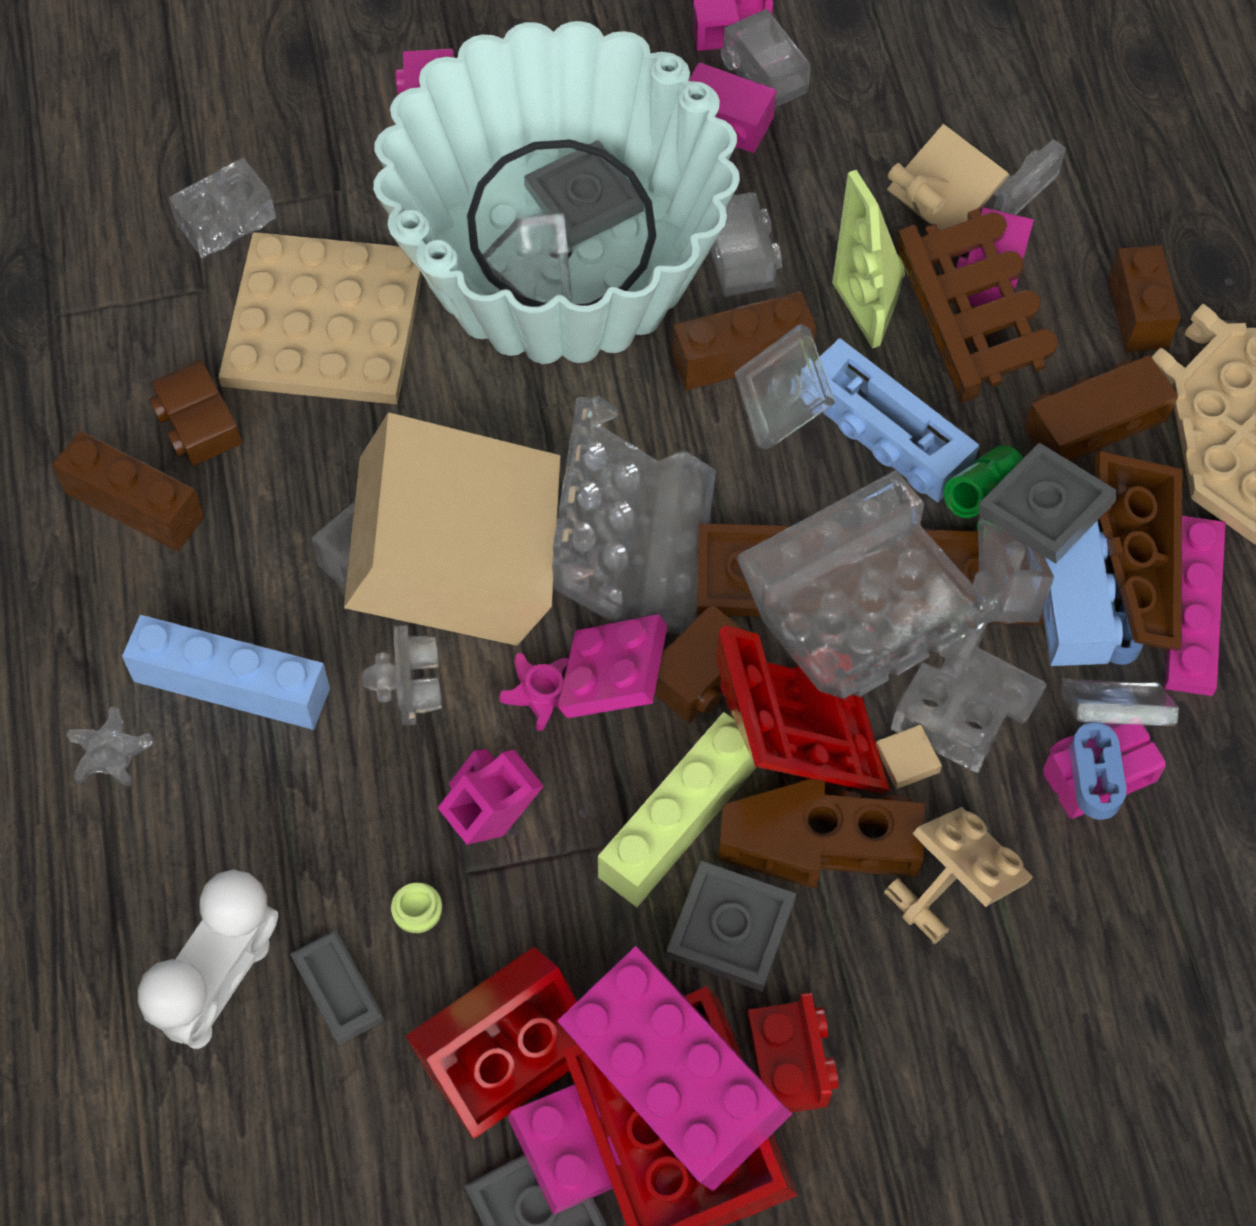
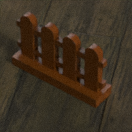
(971, 323)

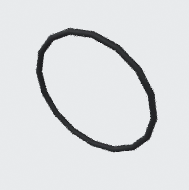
(555, 144)

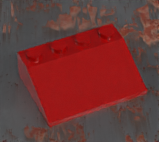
(651, 1180)

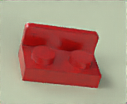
(792, 1054)

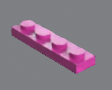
(1196, 663)

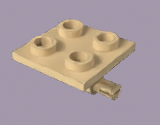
(946, 180)
(971, 857)

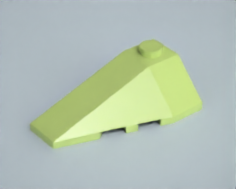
(866, 262)

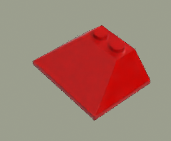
(794, 724)

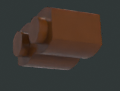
(196, 413)

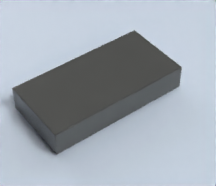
(337, 987)

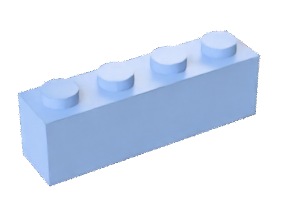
(1079, 605)
(227, 672)

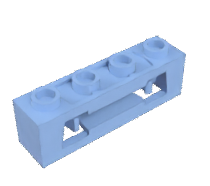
(891, 420)

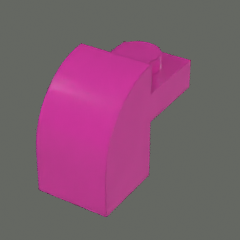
(713, 16)

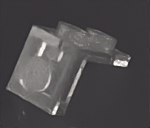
(993, 674)

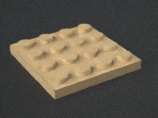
(322, 319)

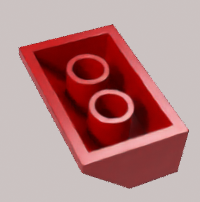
(498, 1041)

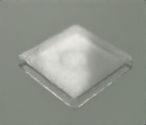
(784, 387)
(1119, 702)

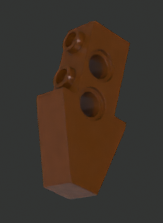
(775, 838)

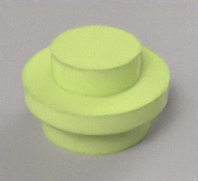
(416, 907)

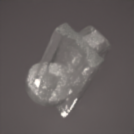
(412, 694)

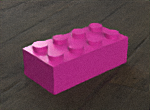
(674, 1069)

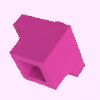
(489, 795)

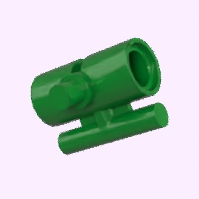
(977, 480)

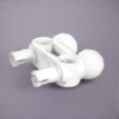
(191, 991)

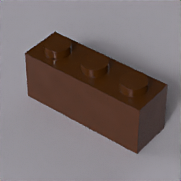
(721, 343)
(1102, 409)
(129, 490)

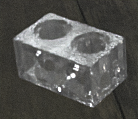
(222, 207)
(946, 723)

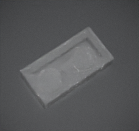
(1035, 175)

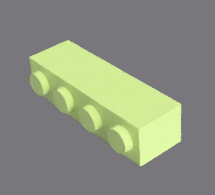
(676, 812)

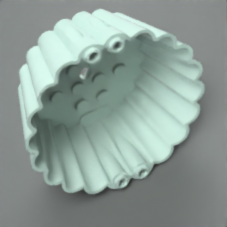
(551, 89)

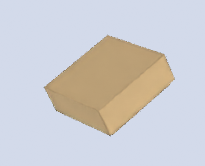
(908, 757)

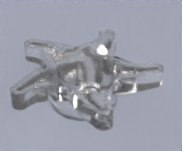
(108, 749)

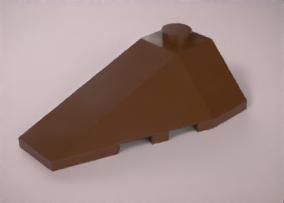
(1146, 545)

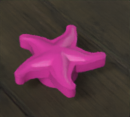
(538, 689)

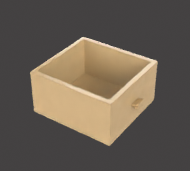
(453, 530)

